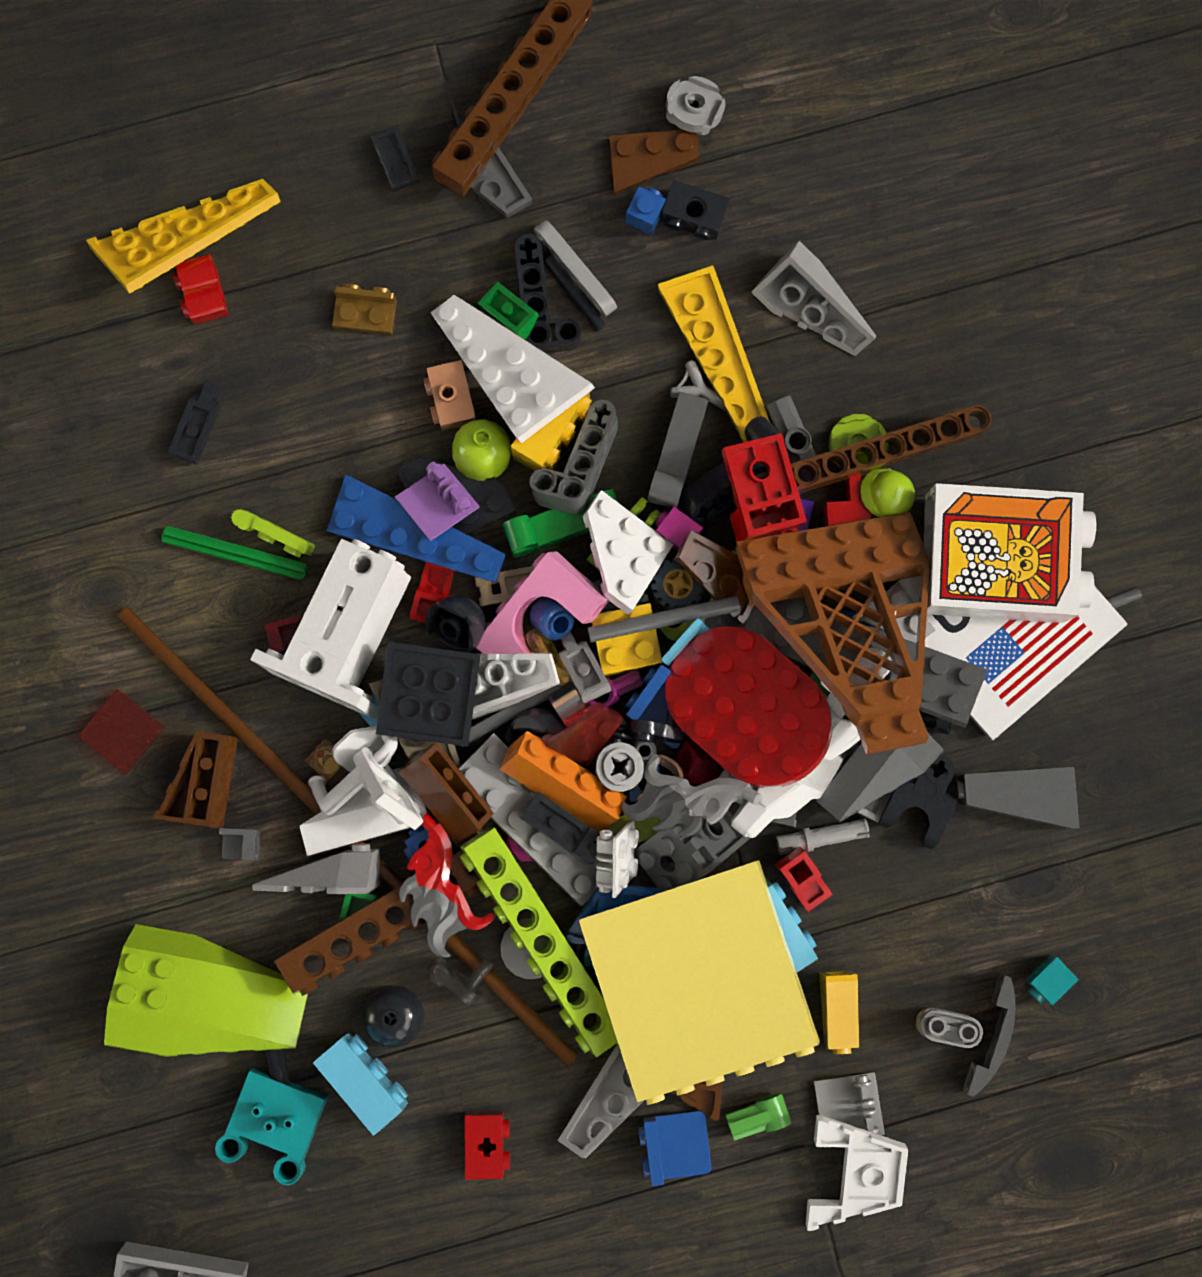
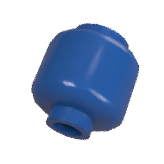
(551, 619)

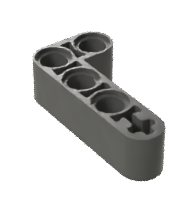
(677, 450)
(581, 456)

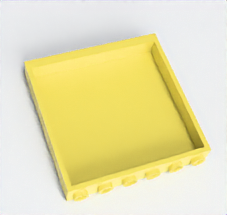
(699, 983)

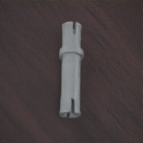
(828, 835)

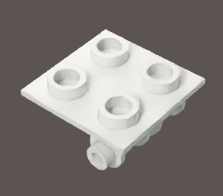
(616, 859)

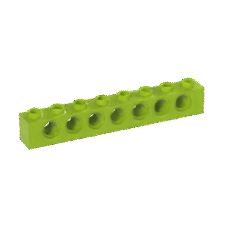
(490, 844)

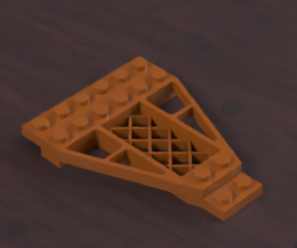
(850, 559)

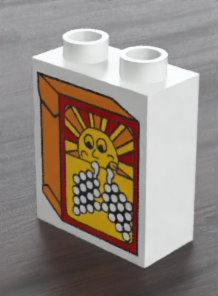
(1007, 553)

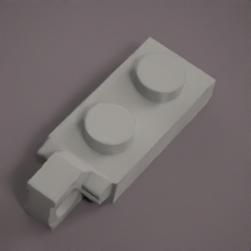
(583, 669)

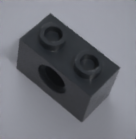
(683, 197)

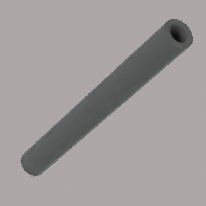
(663, 619)

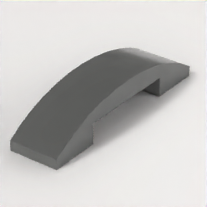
(980, 1075)

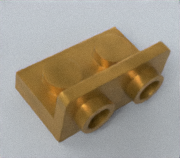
(364, 309)

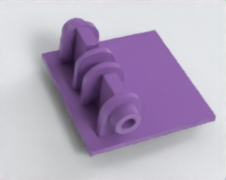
(437, 501)

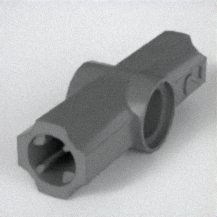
(787, 421)

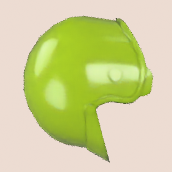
(887, 492)

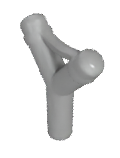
(699, 387)

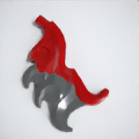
(433, 893)

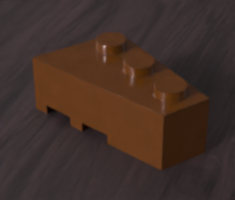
(202, 782)

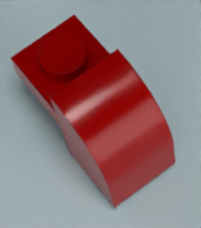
(849, 510)
(803, 878)

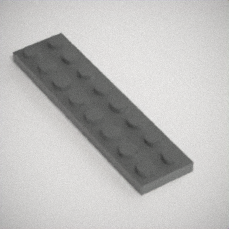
(948, 682)

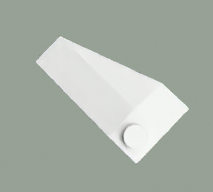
(510, 679)
(353, 822)

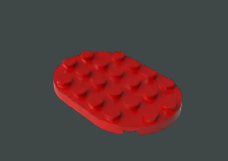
(749, 707)

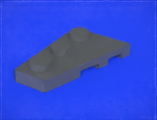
(500, 184)

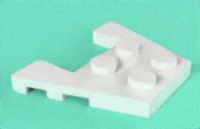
(871, 1173)

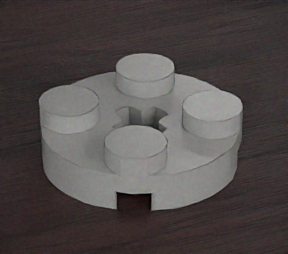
(693, 119)

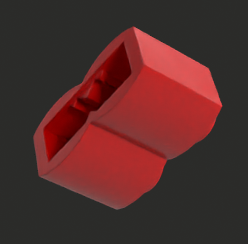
(201, 289)

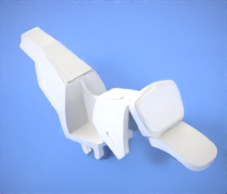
(785, 801)

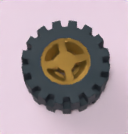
(673, 573)

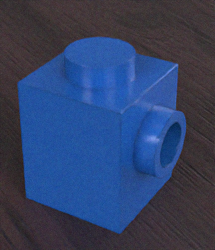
(645, 210)

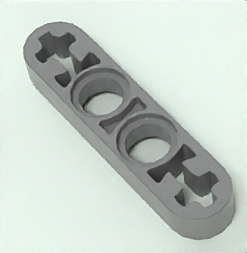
(575, 268)

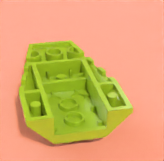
(197, 999)

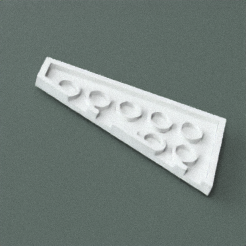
(514, 374)

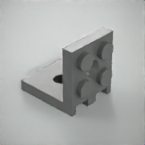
(692, 855)

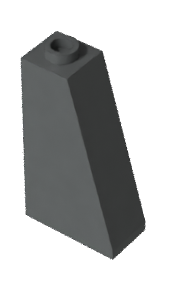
(1031, 795)

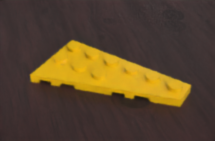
(174, 236)

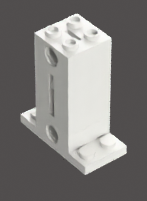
(342, 626)

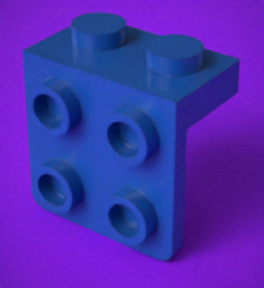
(652, 702)
(675, 1146)

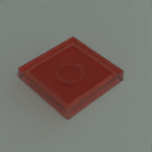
(121, 731)

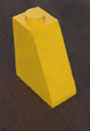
(840, 1010)

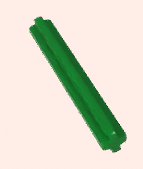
(234, 553)

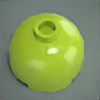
(481, 449)

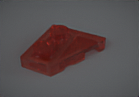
(585, 733)

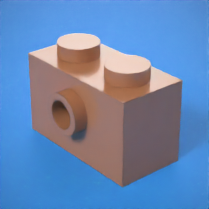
(451, 395)

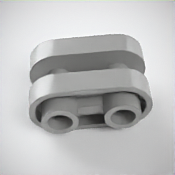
(949, 1027)

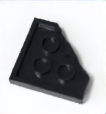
(488, 494)

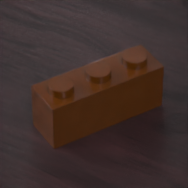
(446, 792)

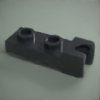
(560, 827)

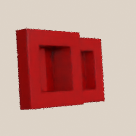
(434, 585)

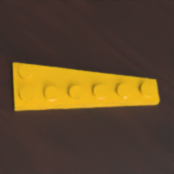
(709, 329)

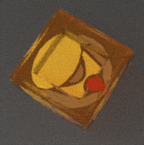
(322, 760)

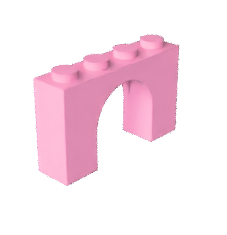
(553, 579)

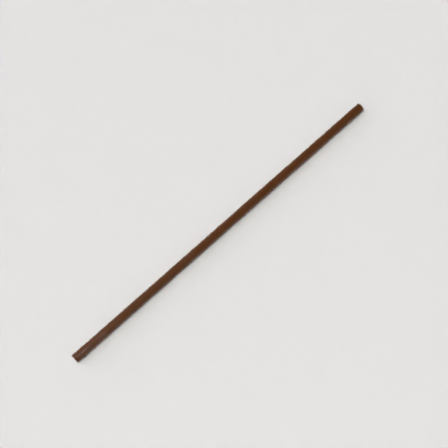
(306, 795)

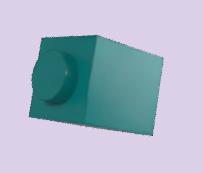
(1050, 981)

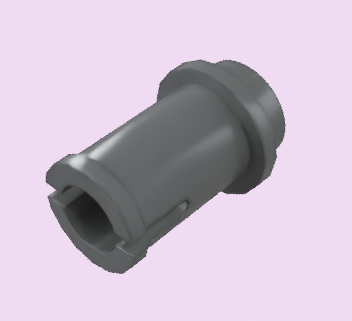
(650, 745)

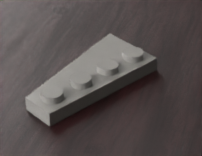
(602, 1109)

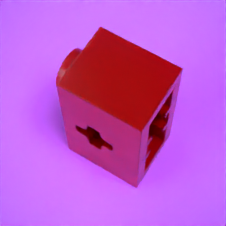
(478, 1162)

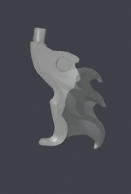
(681, 804)

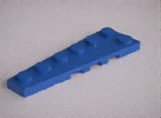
(383, 523)

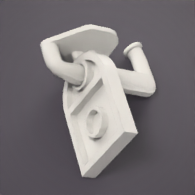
(367, 761)

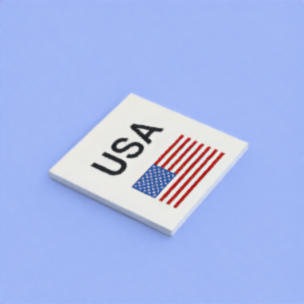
(1020, 655)

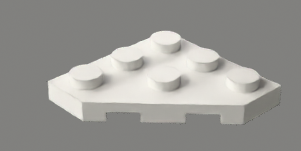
(623, 550)

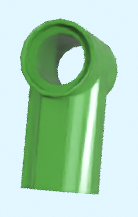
(766, 1115)

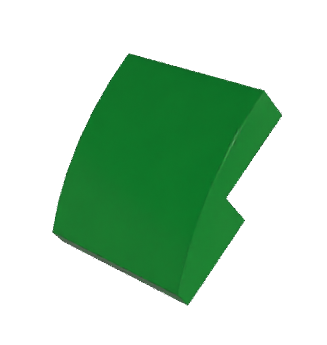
(508, 310)

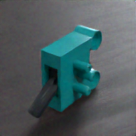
(274, 1115)

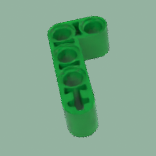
(545, 529)

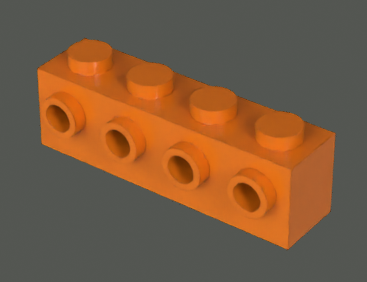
(562, 782)

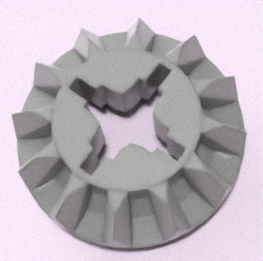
(633, 767)

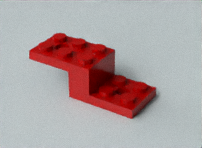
(767, 504)

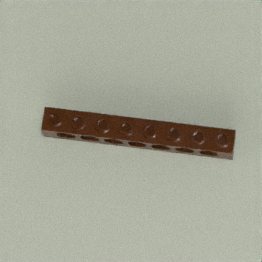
(462, 174)
(292, 964)

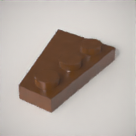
(650, 154)
(715, 571)

